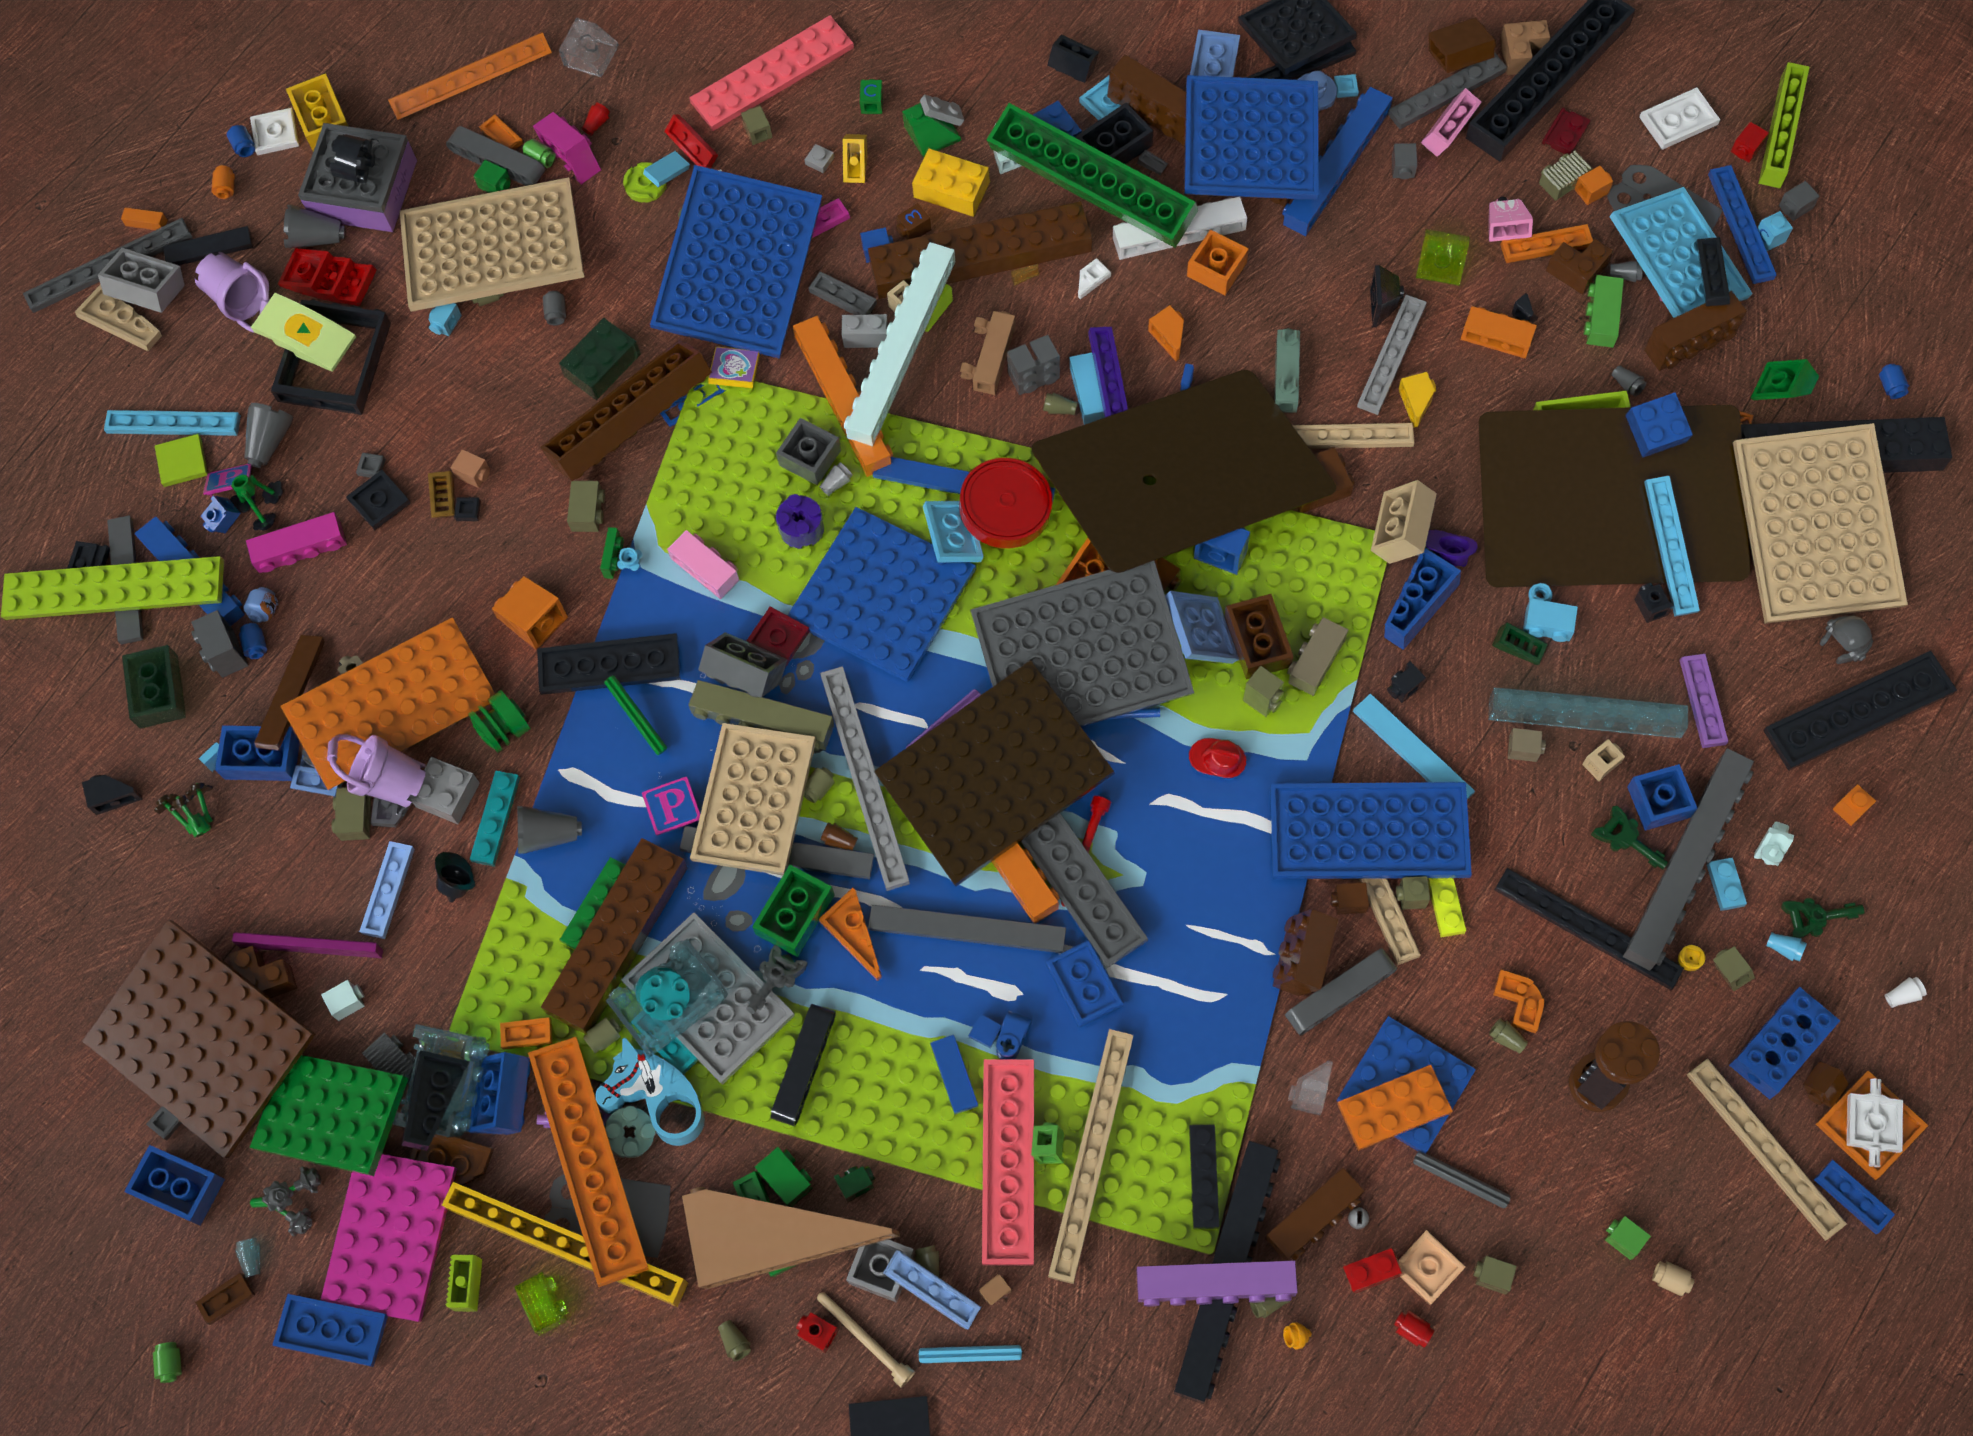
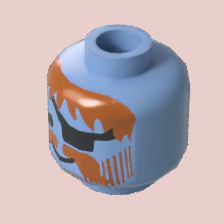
(261, 605)

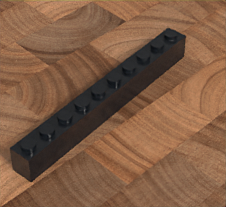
(1233, 1247)

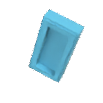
(666, 169)

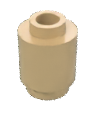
(1673, 1278)

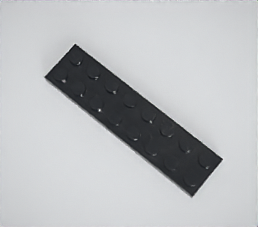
(1859, 710)

